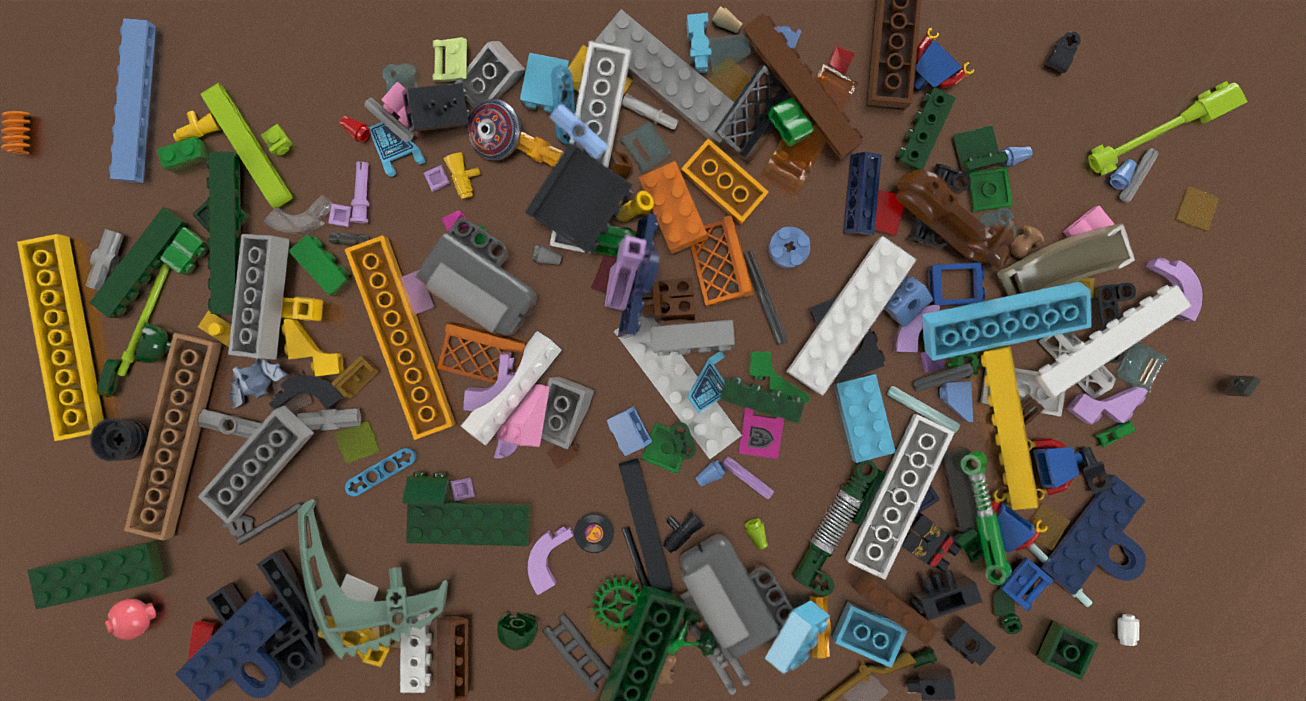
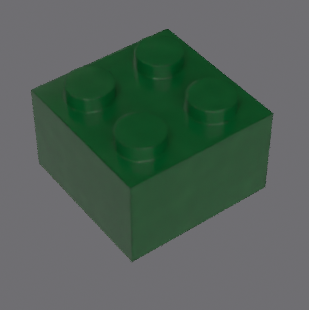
(1067, 650)

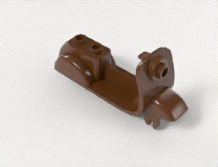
(939, 209)

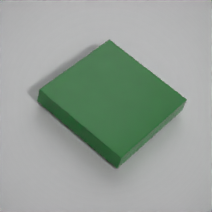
(989, 189)
(662, 449)

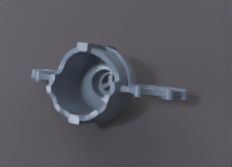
(253, 380)

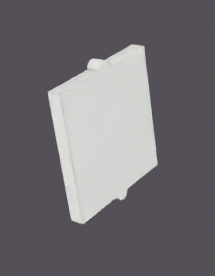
(358, 589)

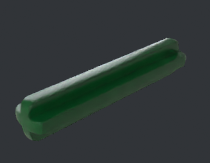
(868, 498)

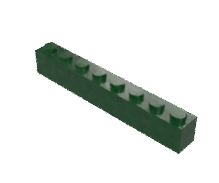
(224, 229)

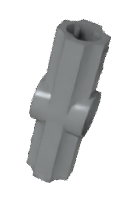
(104, 259)
(331, 419)
(219, 422)

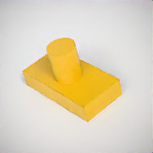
(216, 327)

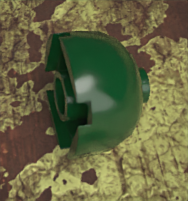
(152, 344)
(516, 631)

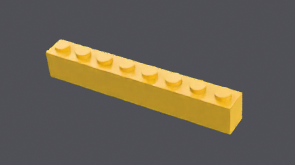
(1010, 427)

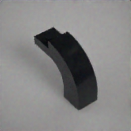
(314, 385)

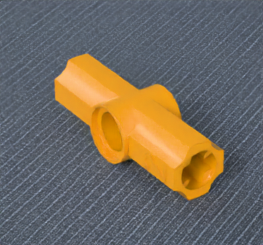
(538, 149)
(821, 649)

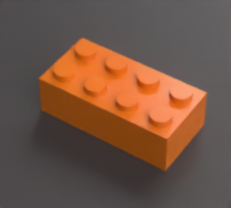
(674, 207)

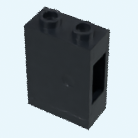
(436, 107)
(946, 596)

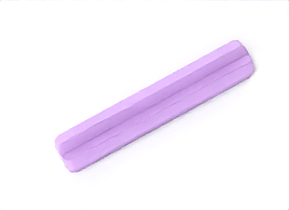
(747, 477)

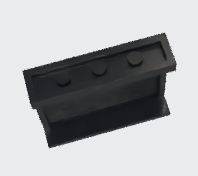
(579, 198)

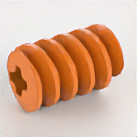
(15, 132)

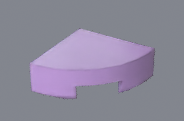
(504, 449)

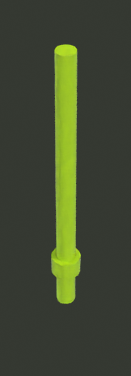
(129, 355)

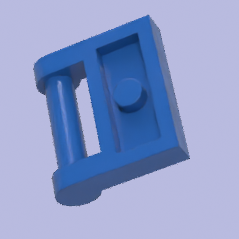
(1022, 579)

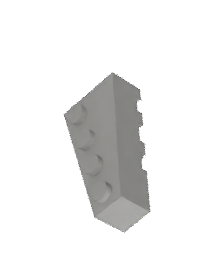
(693, 337)

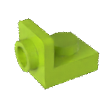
(276, 140)

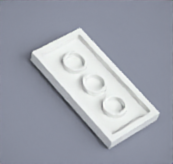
(1029, 385)

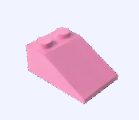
(527, 420)

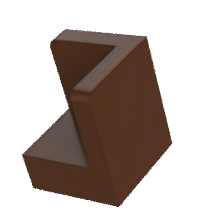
(620, 164)

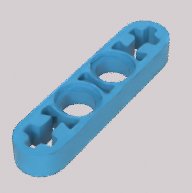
(568, 102)
(380, 471)

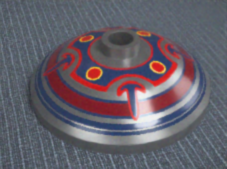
(502, 132)

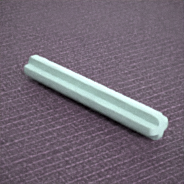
(923, 409)

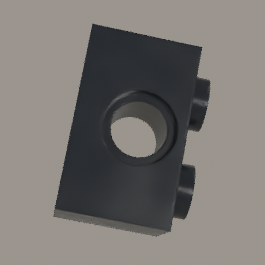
(980, 648)

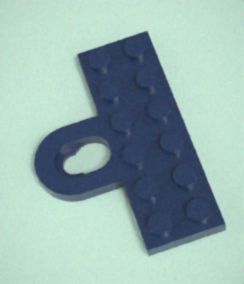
(643, 279)
(1093, 536)
(231, 648)

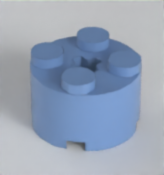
(799, 243)

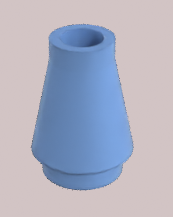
(1017, 155)
(1122, 176)
(711, 473)

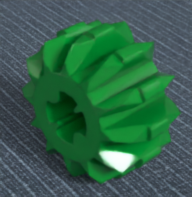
(972, 359)

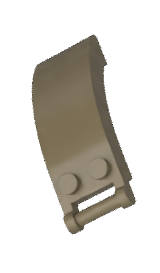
(1070, 260)

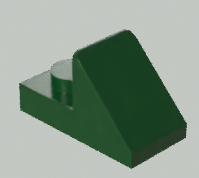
(970, 544)

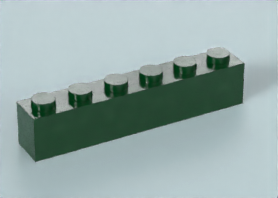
(138, 264)

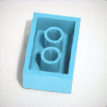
(869, 634)
(798, 637)

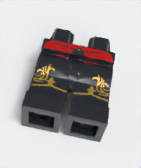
(934, 546)

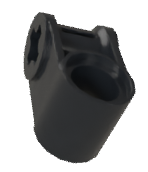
(1062, 54)

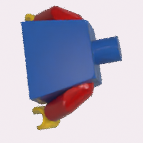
(937, 65)
(1055, 465)
(1015, 530)

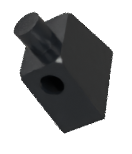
(941, 685)

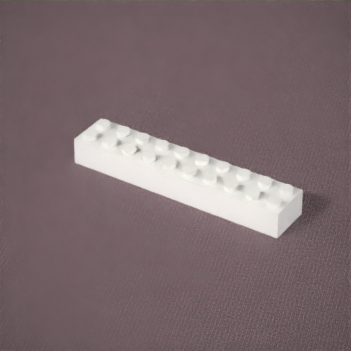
(599, 104)

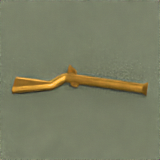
(902, 661)

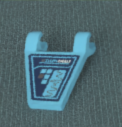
(392, 147)
(708, 384)

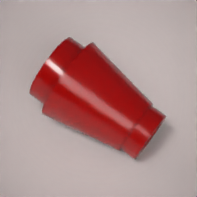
(356, 129)

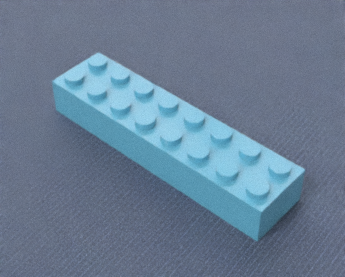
(1007, 320)

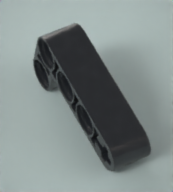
(1110, 303)

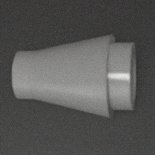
(546, 255)

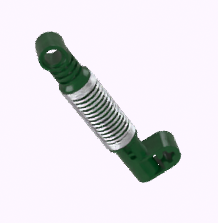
(831, 529)

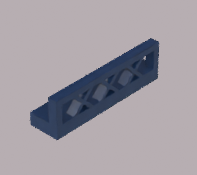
(865, 193)

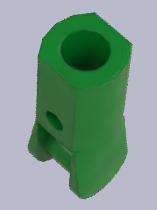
(1117, 432)

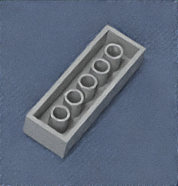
(258, 296)
(255, 464)

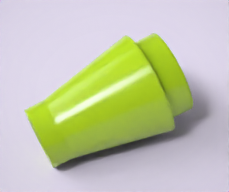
(756, 532)

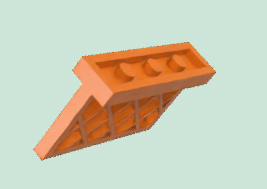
(737, 258)
(481, 337)

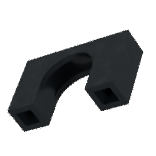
(864, 359)

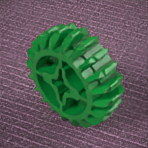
(621, 622)

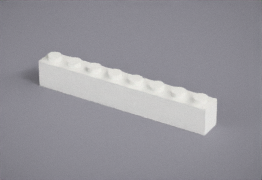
(1112, 341)

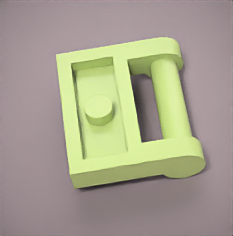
(455, 60)

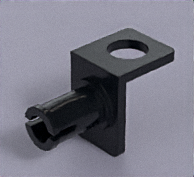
(1094, 469)

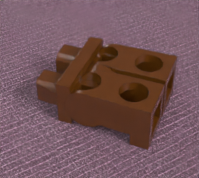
(671, 300)

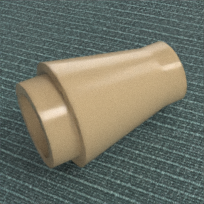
(725, 19)

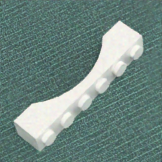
(536, 358)

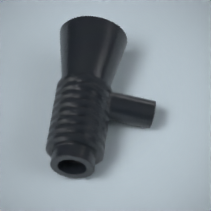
(682, 532)

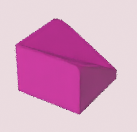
(450, 219)

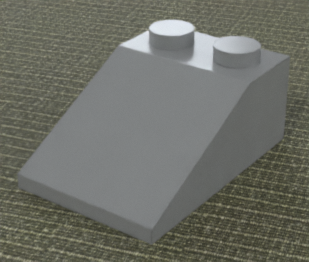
(491, 73)
(565, 410)

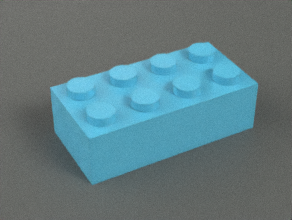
(864, 418)

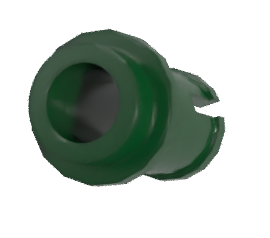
(924, 657)

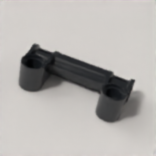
(926, 234)

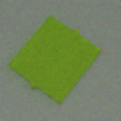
(357, 442)

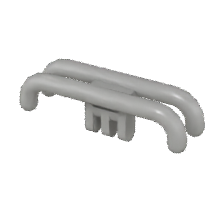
(720, 660)

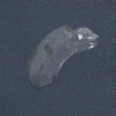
(302, 223)

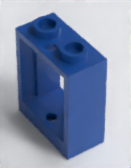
(935, 283)

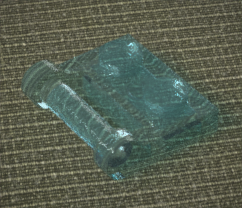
(651, 143)
(1135, 364)

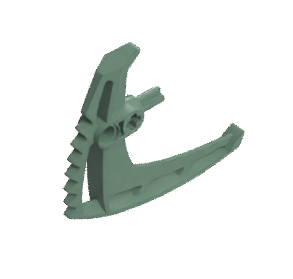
(353, 614)

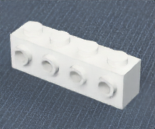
(415, 658)

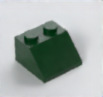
(427, 489)

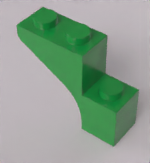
(761, 366)

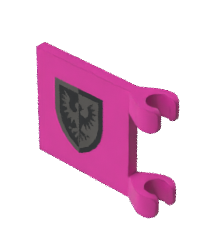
(760, 435)

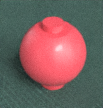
(129, 618)

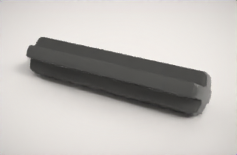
(943, 377)

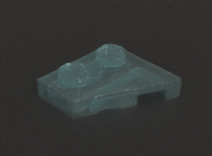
(734, 46)

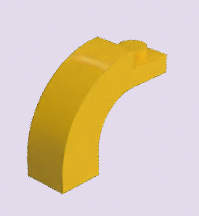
(302, 309)
(360, 637)

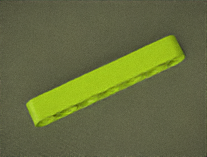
(246, 146)

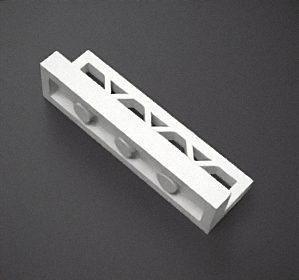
(1101, 375)

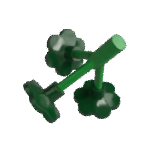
(705, 643)

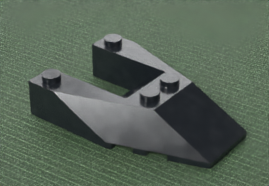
(295, 643)

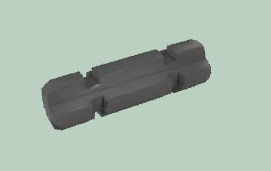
(347, 238)

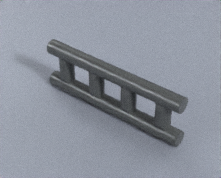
(565, 651)

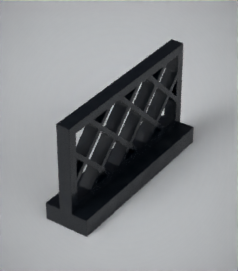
(753, 138)

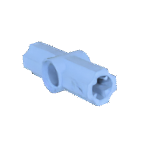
(569, 122)

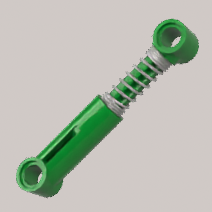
(987, 520)

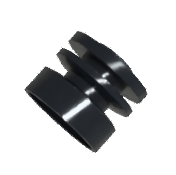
(108, 441)

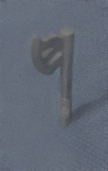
(252, 532)

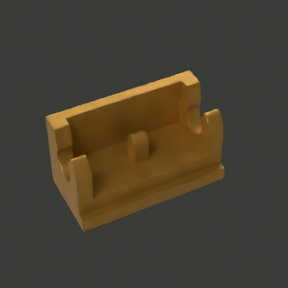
(355, 377)

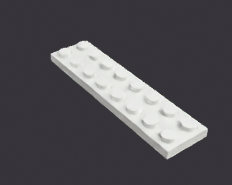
(674, 381)

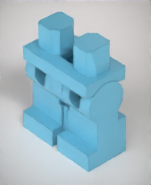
(699, 52)

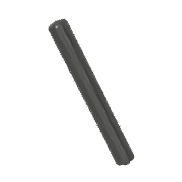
(765, 298)

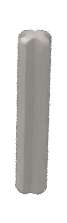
(389, 120)
(1139, 175)

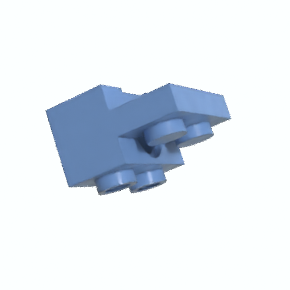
(908, 300)

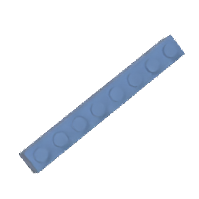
(132, 101)

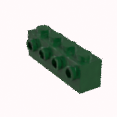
(926, 129)
(762, 401)

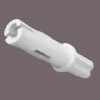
(650, 112)

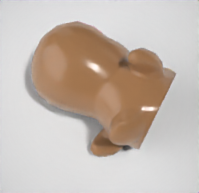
(1023, 243)
(666, 673)

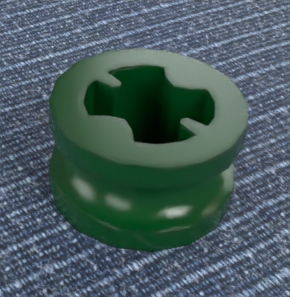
(1011, 624)

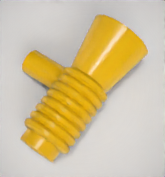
(197, 128)
(459, 175)
(640, 204)

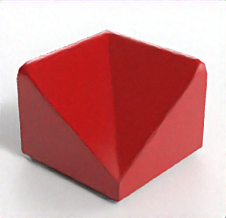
(840, 59)

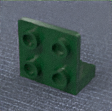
(978, 149)

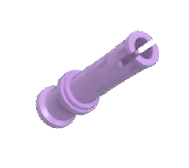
(359, 202)

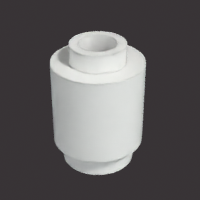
(1128, 630)

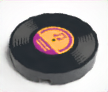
(594, 533)

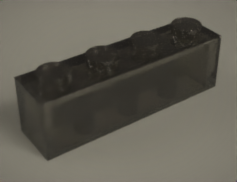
(960, 489)

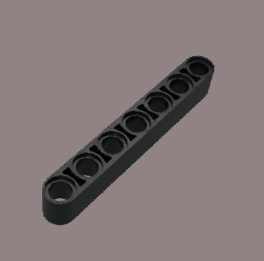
(645, 525)

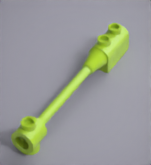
(1206, 108)

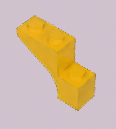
(301, 346)

